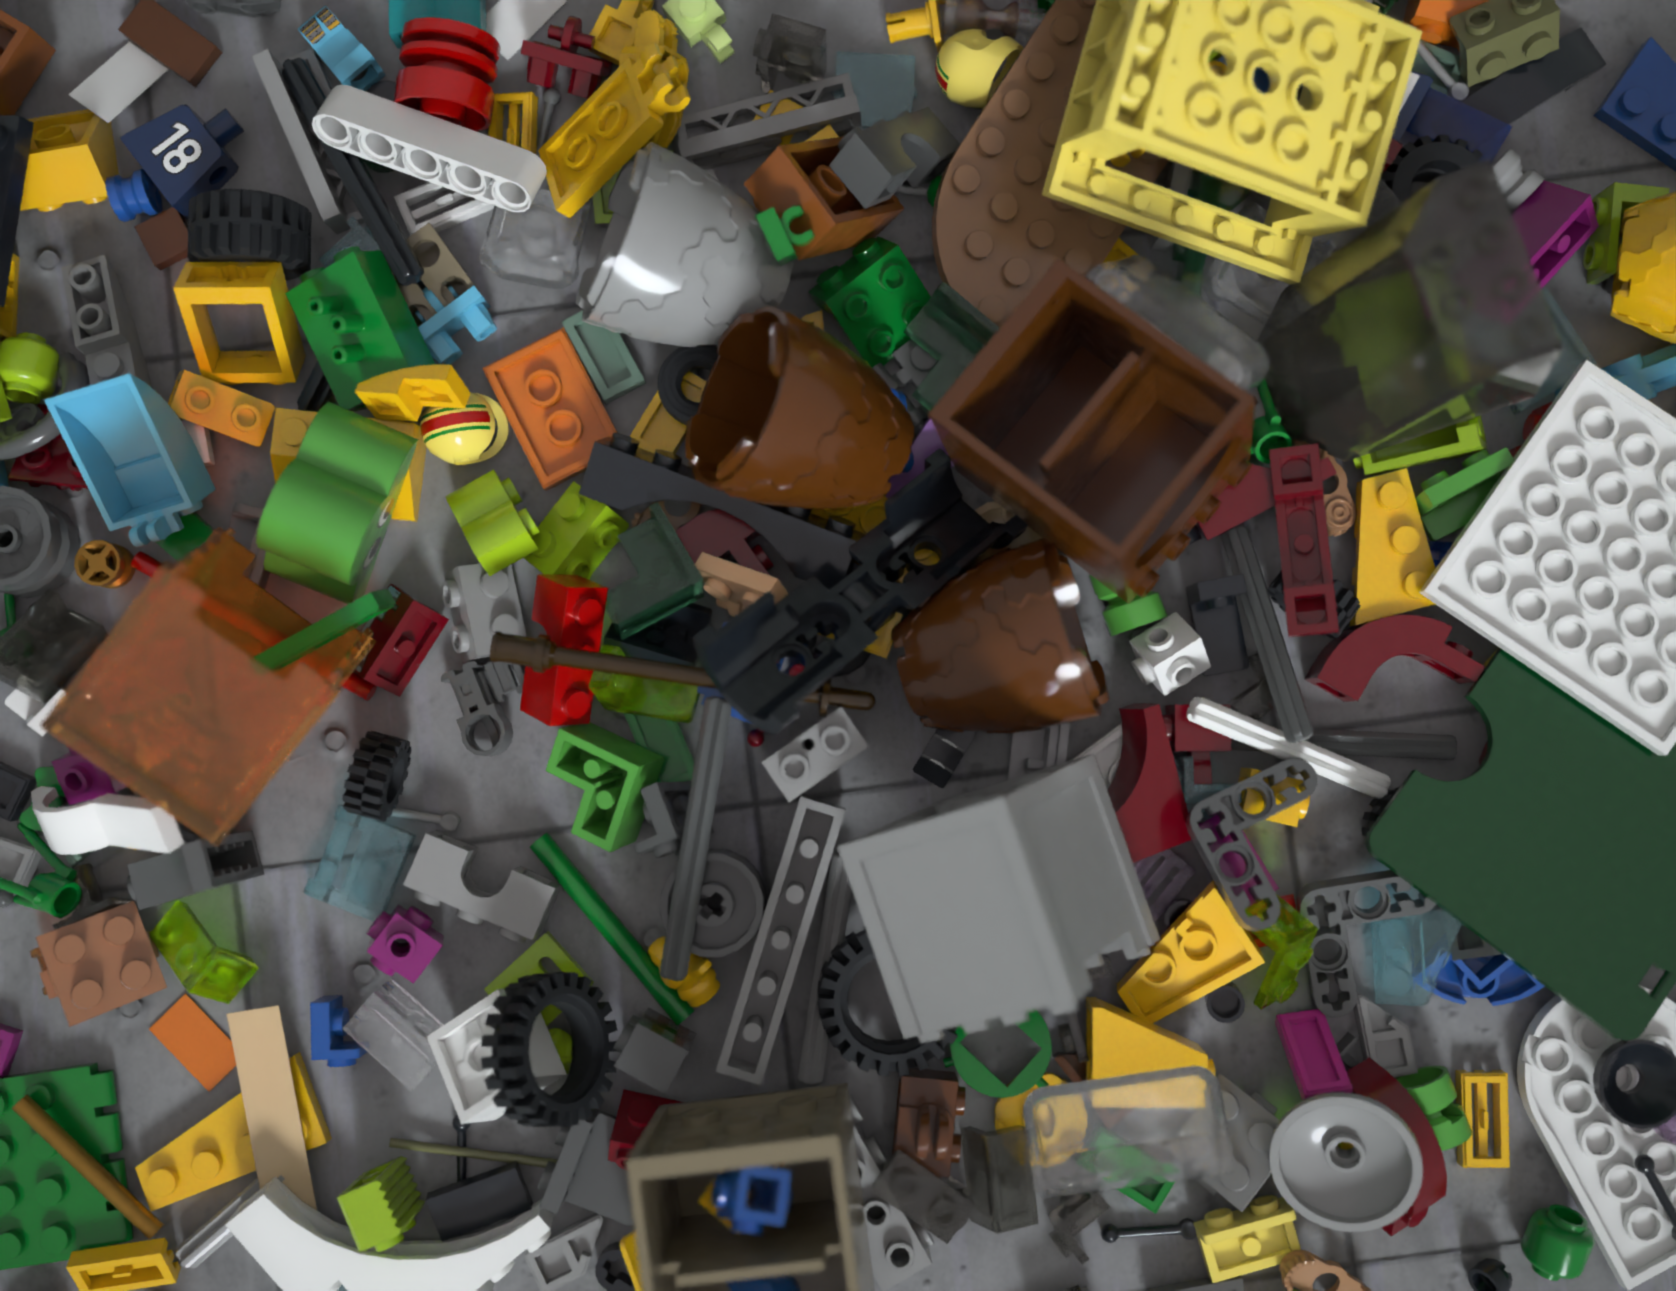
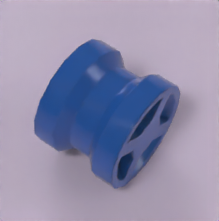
(133, 195)

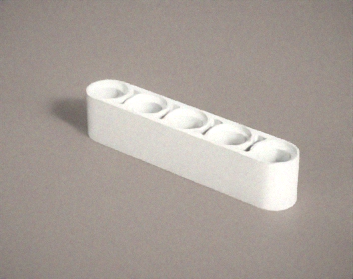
(429, 148)

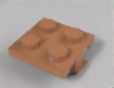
(100, 963)

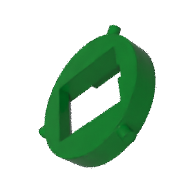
(985, 1081)

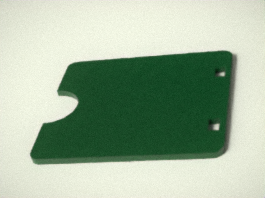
(1551, 847)

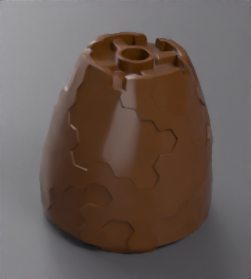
(796, 418)
(1001, 648)

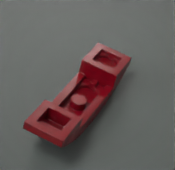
(1303, 540)

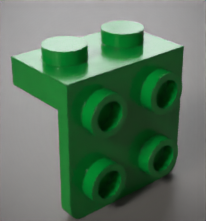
(872, 298)

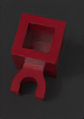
(1195, 740)

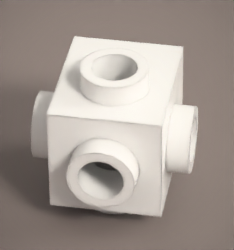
(1169, 654)

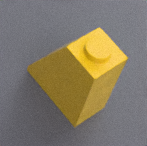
(1128, 1044)

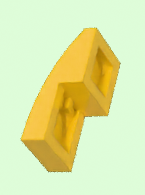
(405, 391)

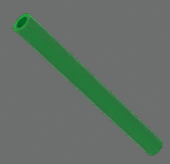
(610, 927)

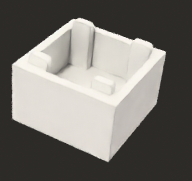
(460, 1053)

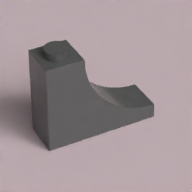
(193, 869)

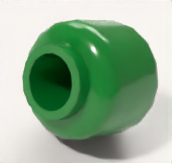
(1557, 1242)

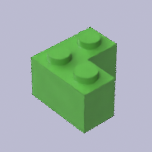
(612, 777)

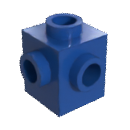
(768, 1199)

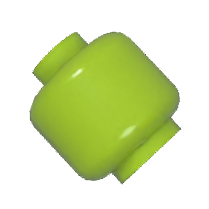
(28, 368)

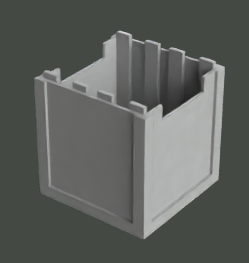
(999, 900)

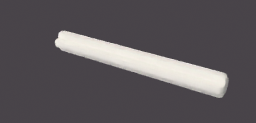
(1272, 741)

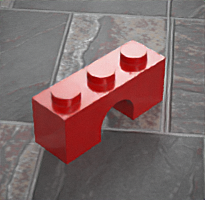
(573, 616)

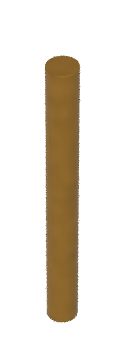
(87, 1166)

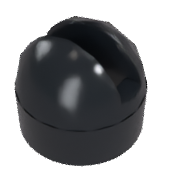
(1490, 1276)

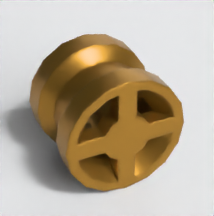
(93, 564)

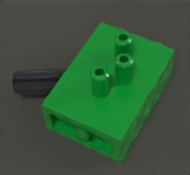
(354, 327)

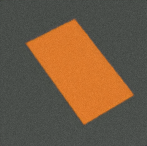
(195, 1042)

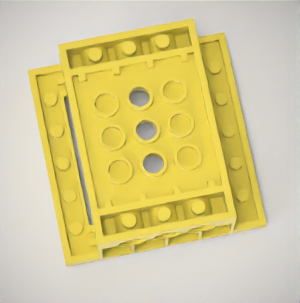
(1152, 89)

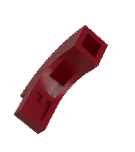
(1356, 654)
(1376, 1083)

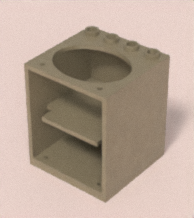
(692, 1141)

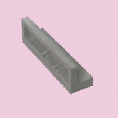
(764, 135)
(302, 138)

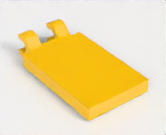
(610, 128)

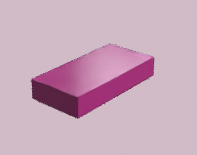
(1312, 1053)

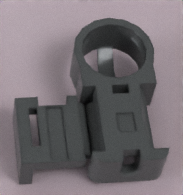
(482, 690)

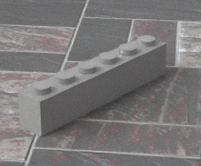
(780, 940)

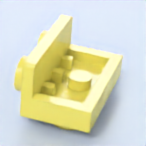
(1246, 1240)

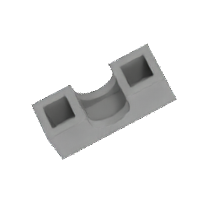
(444, 875)

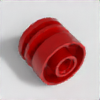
(448, 71)

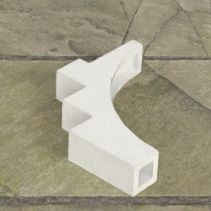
(317, 1254)

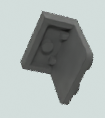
(585, 1174)

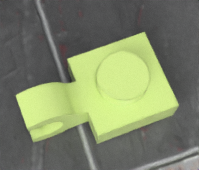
(701, 21)

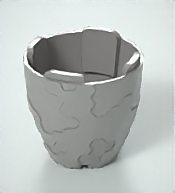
(678, 256)

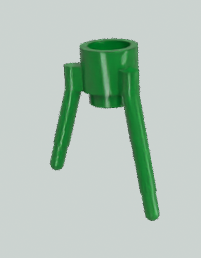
(1268, 430)
(50, 891)

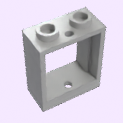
(799, 768)

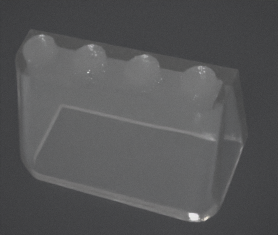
(1127, 1132)

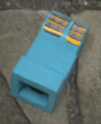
(340, 50)

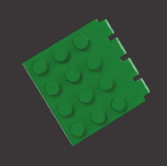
(43, 1199)

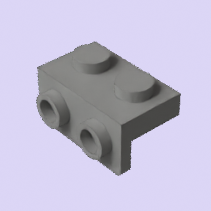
(481, 607)

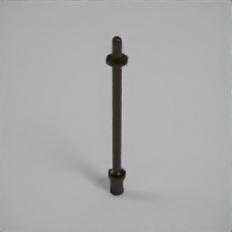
(543, 654)

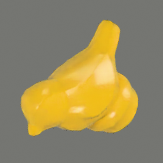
(699, 982)

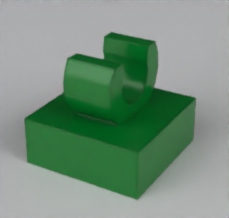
(779, 233)

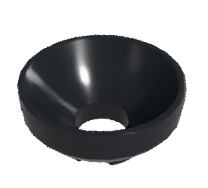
(1653, 1098)

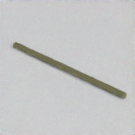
(469, 1152)

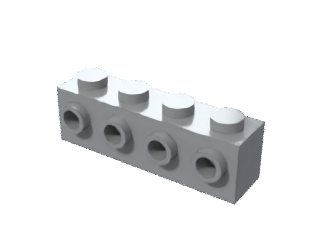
(895, 1241)

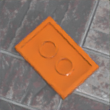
(551, 406)

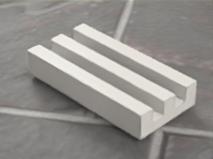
(441, 204)

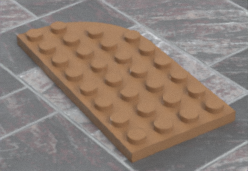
(989, 212)

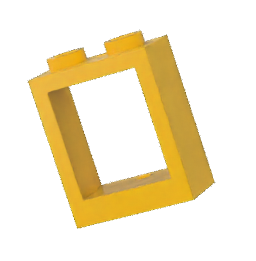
(240, 284)

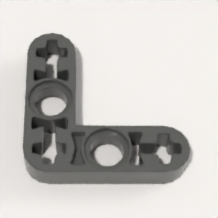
(1236, 820)
(1344, 912)

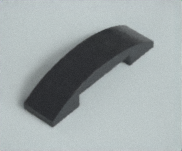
(1538, 80)

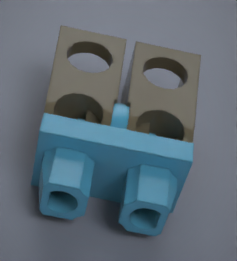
(447, 300)

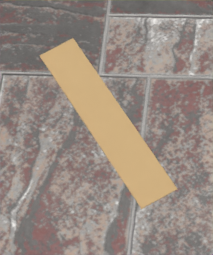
(270, 1100)

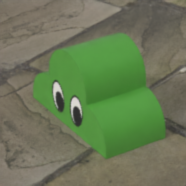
(335, 503)

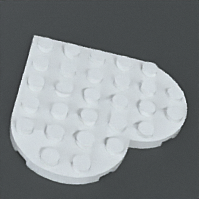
(1594, 1148)

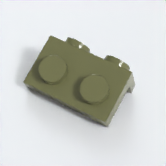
(1504, 36)

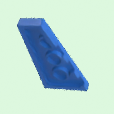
(1644, 103)

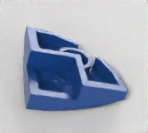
(1485, 977)

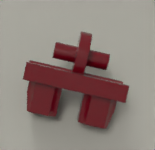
(545, 59)

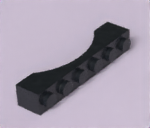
(628, 476)

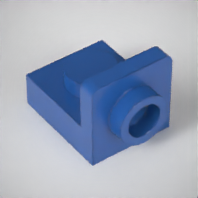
(327, 1035)

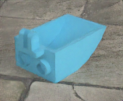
(132, 456)

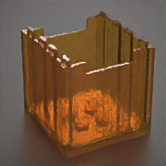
(182, 701)

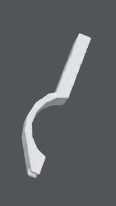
(105, 822)

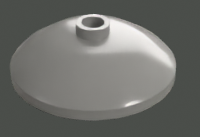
(1342, 1187)

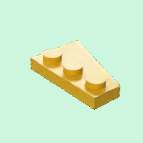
(1390, 548)
(1190, 959)

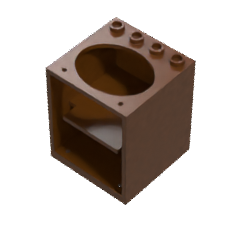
(1097, 430)

